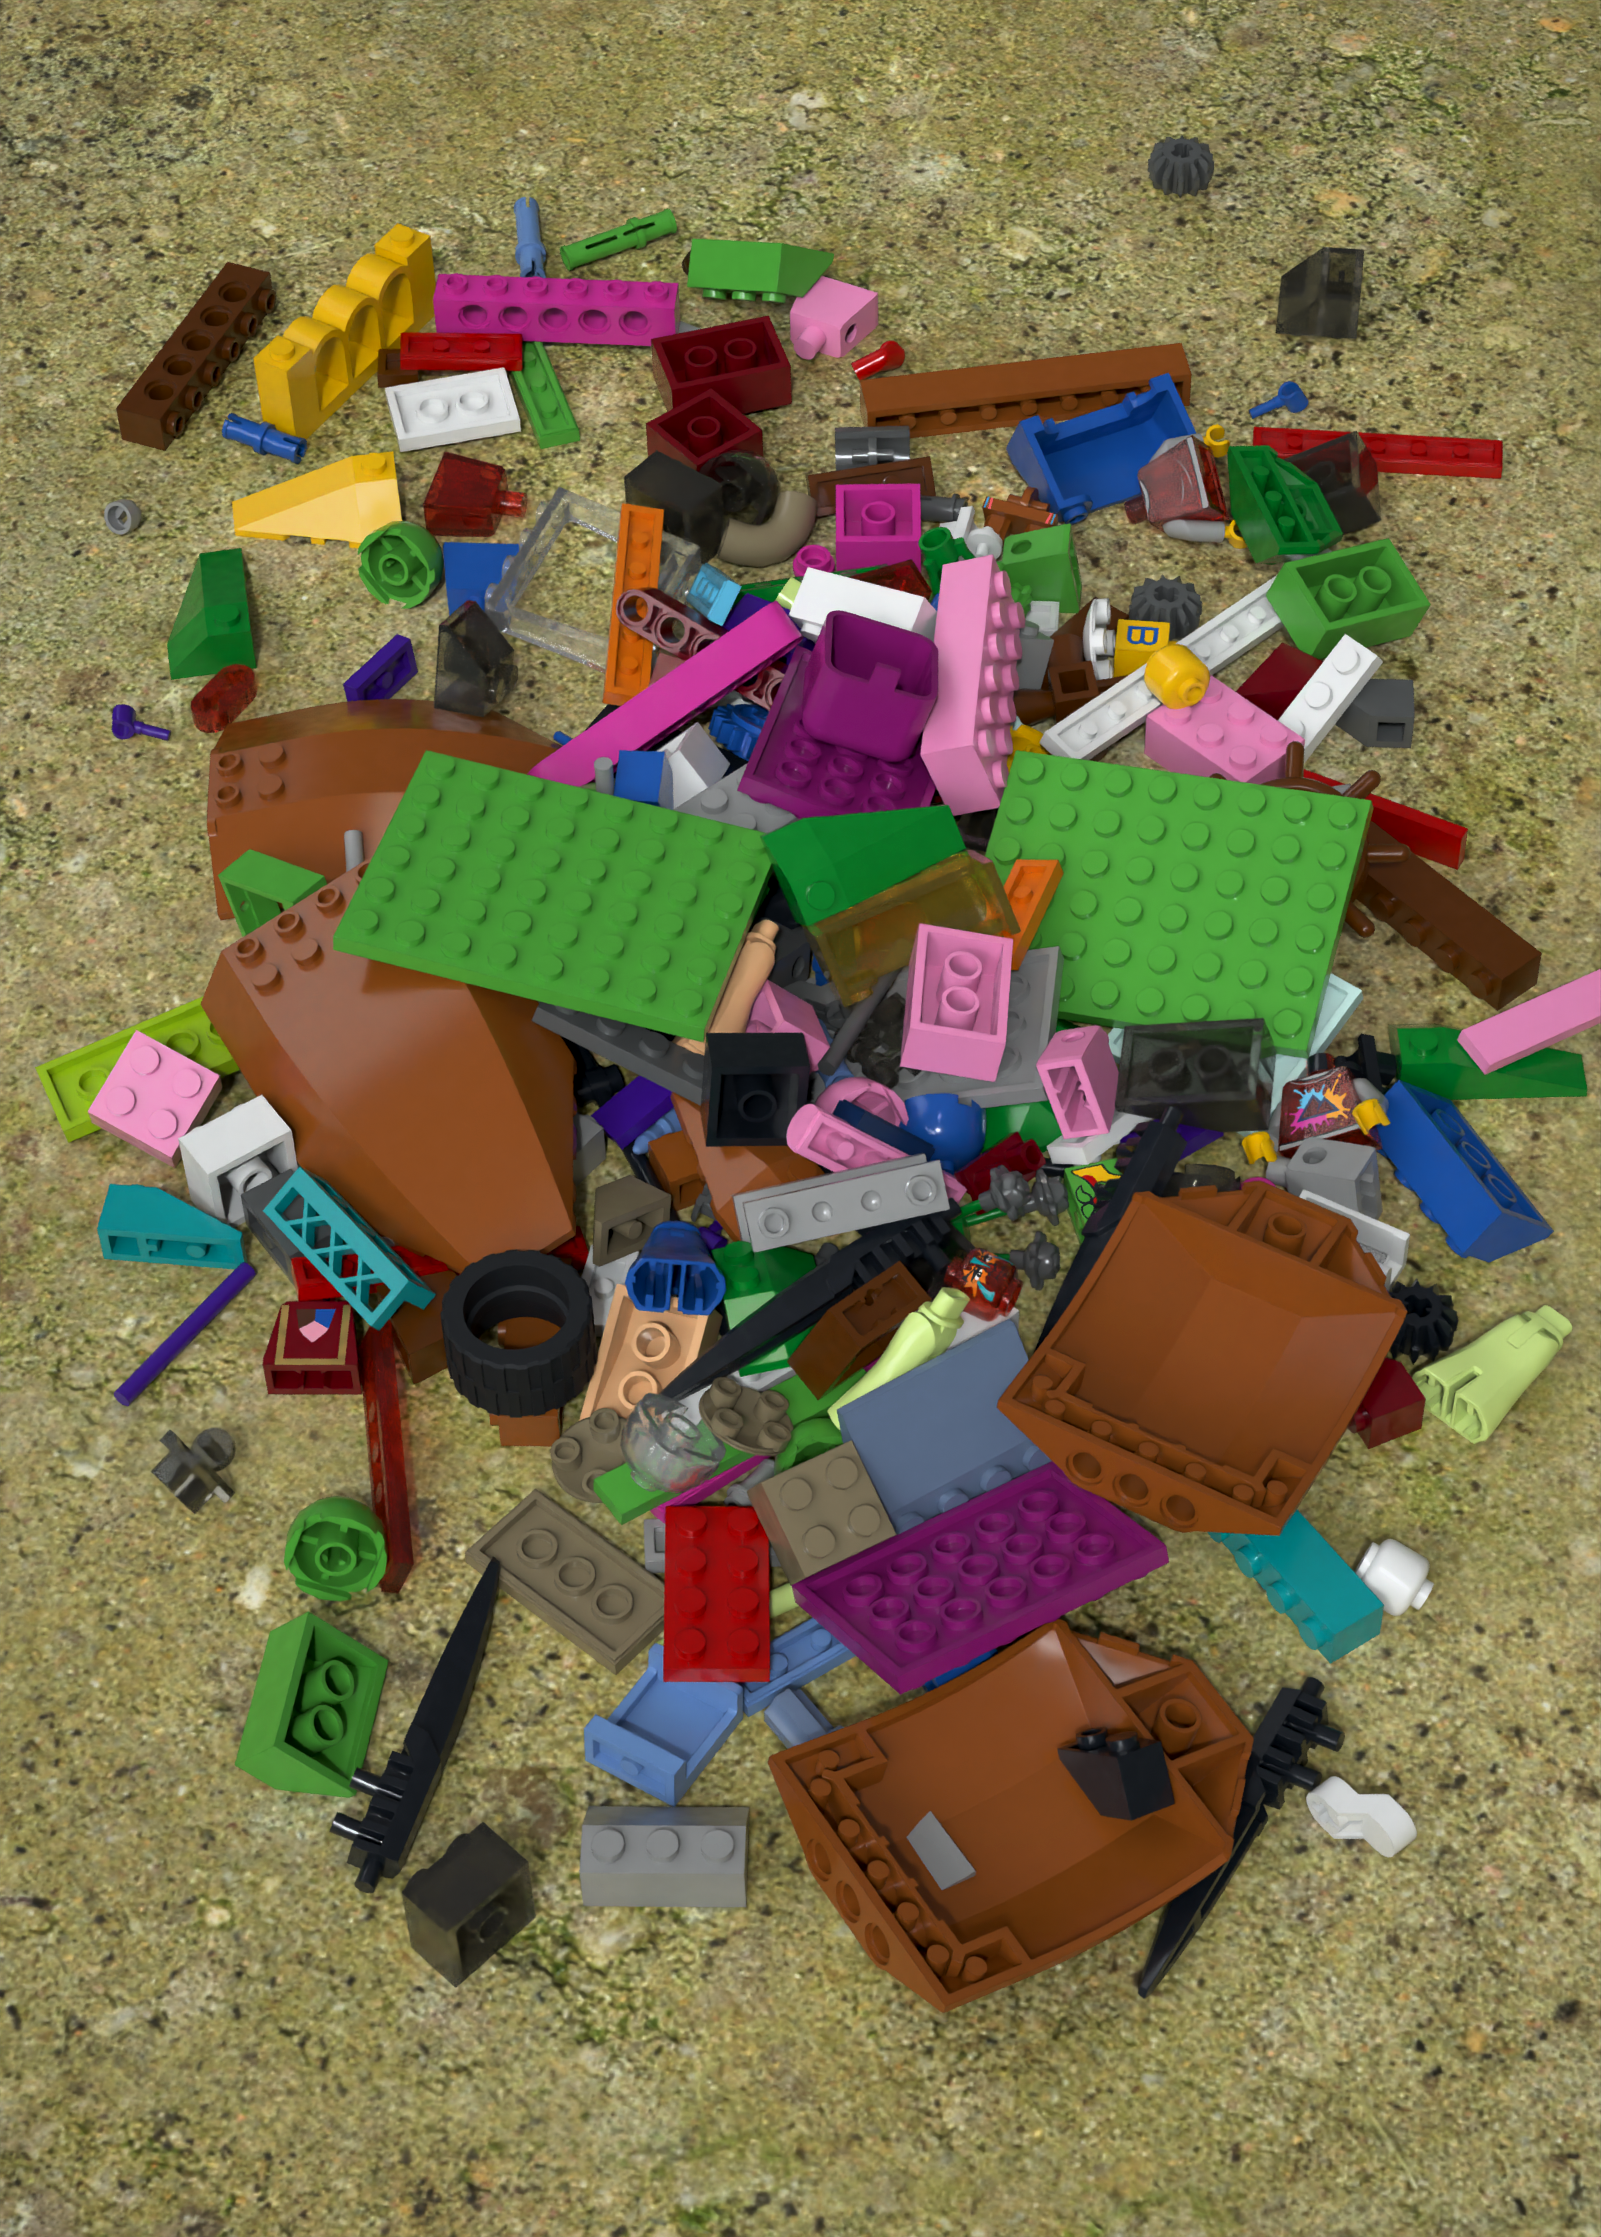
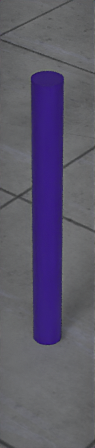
(184, 1334)

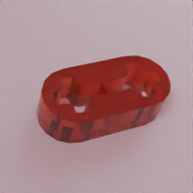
(218, 695)

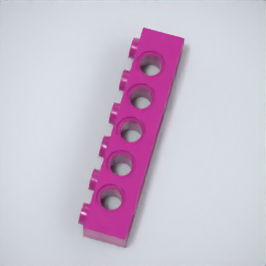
(557, 308)

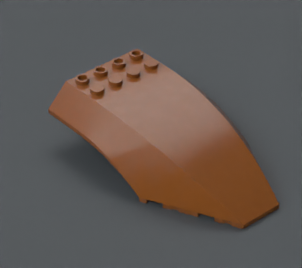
(404, 1086)

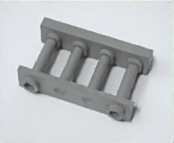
(840, 1202)

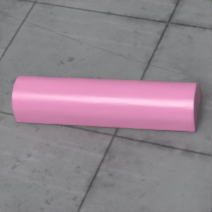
(842, 1147)

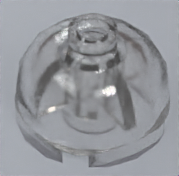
(668, 1448)

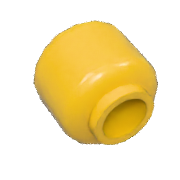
(1175, 674)

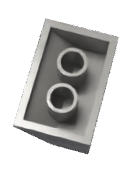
(664, 1856)

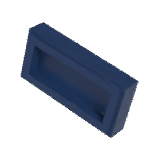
(882, 1129)

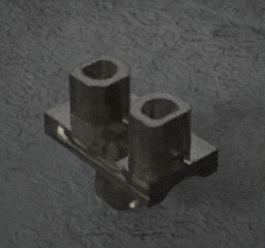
(192, 1472)

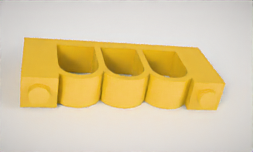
(382, 299)

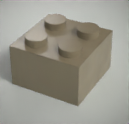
(821, 1512)

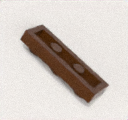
(910, 471)

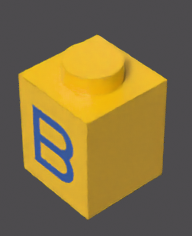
(1137, 642)

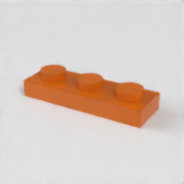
(1030, 893)

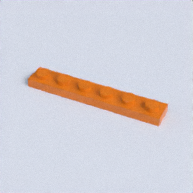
(635, 567)

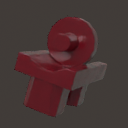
(1010, 1152)

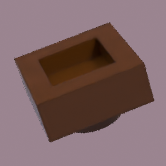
(389, 370)

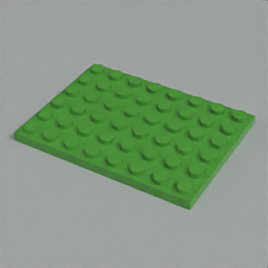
(1184, 891)
(559, 895)

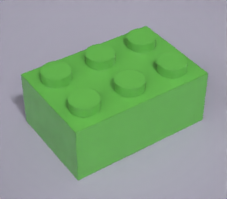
(1348, 592)

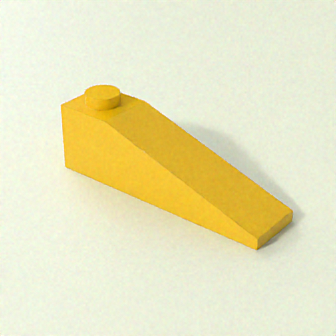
(329, 503)

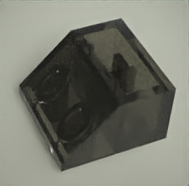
(1322, 295)

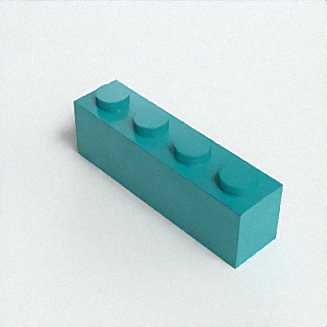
(1309, 1585)

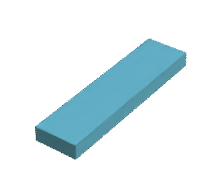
(713, 593)

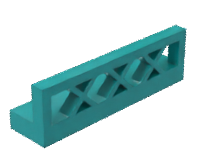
(360, 1239)

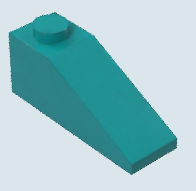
(159, 1228)

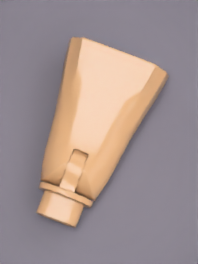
(743, 986)

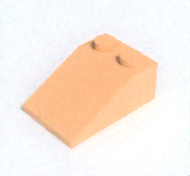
(644, 1352)

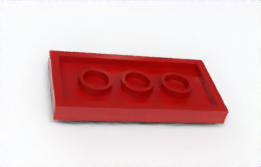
(716, 1595)

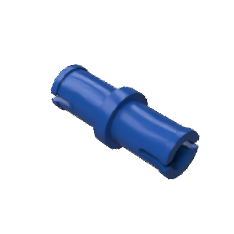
(264, 438)

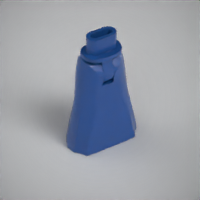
(677, 1264)

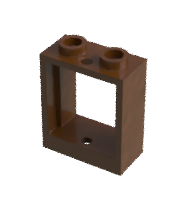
(856, 1330)

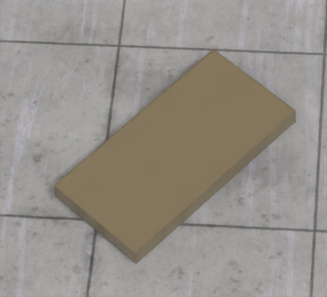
(573, 1580)

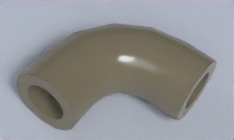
(773, 540)

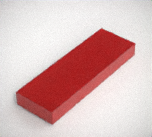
(460, 351)

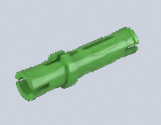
(632, 234)

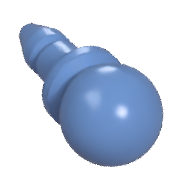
(666, 1124)

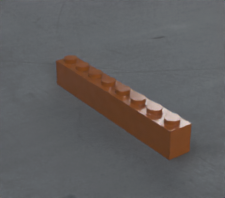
(1017, 391)

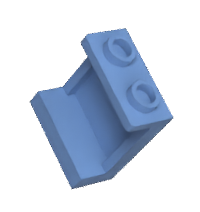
(664, 1731)

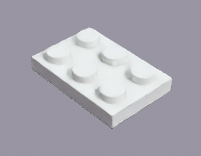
(452, 409)

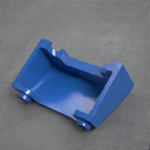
(1097, 456)

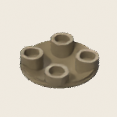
(746, 1417)
(587, 1452)

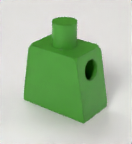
(1047, 563)

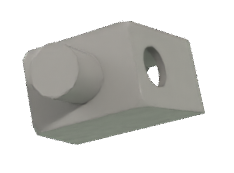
(1334, 1171)

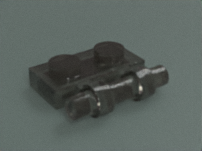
(883, 1030)

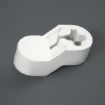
(1361, 1816)

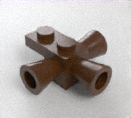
(1069, 686)

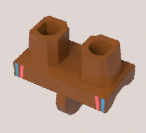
(1018, 514)

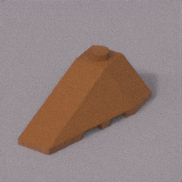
(737, 1168)

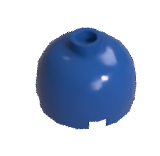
(951, 1127)

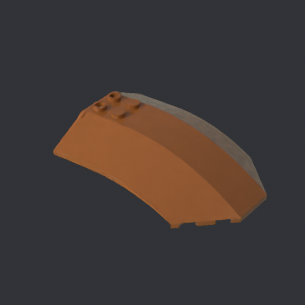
(314, 772)
(1210, 1358)
(991, 1774)

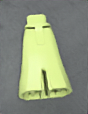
(916, 1341)
(1484, 1379)

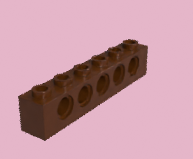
(196, 356)

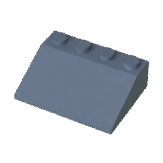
(937, 1429)

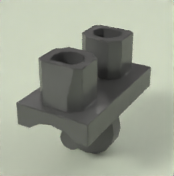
(870, 445)

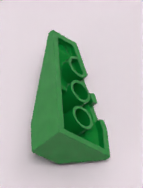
(213, 618)
(849, 857)
(1438, 1063)

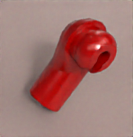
(888, 357)

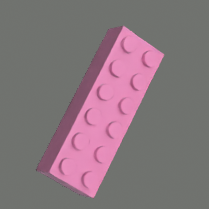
(977, 675)

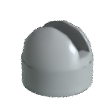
(119, 509)

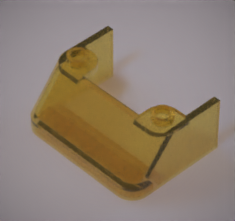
(882, 930)

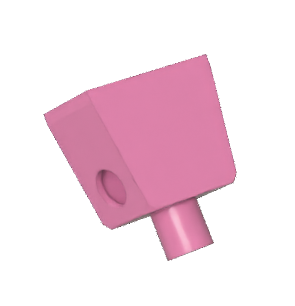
(832, 318)
(1077, 1067)

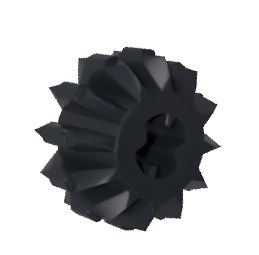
(1428, 1322)

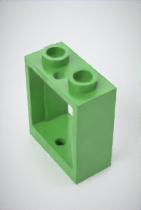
(261, 884)

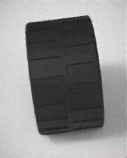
(514, 1287)

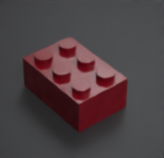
(734, 359)

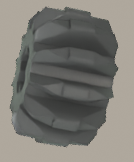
(1181, 166)
(1167, 602)

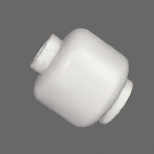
(1395, 1576)

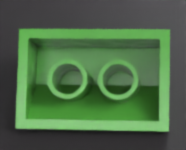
(754, 269)
(311, 1709)

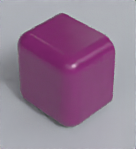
(869, 686)

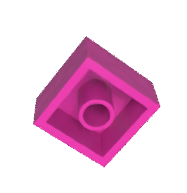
(877, 525)

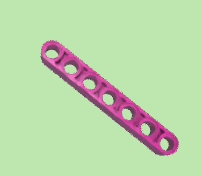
(676, 696)

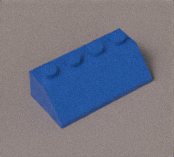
(1457, 1176)

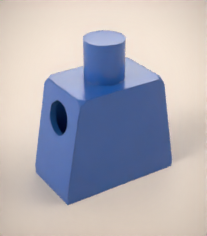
(472, 569)

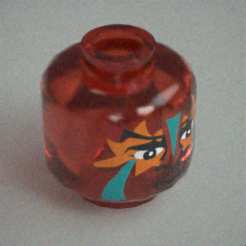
(987, 1282)

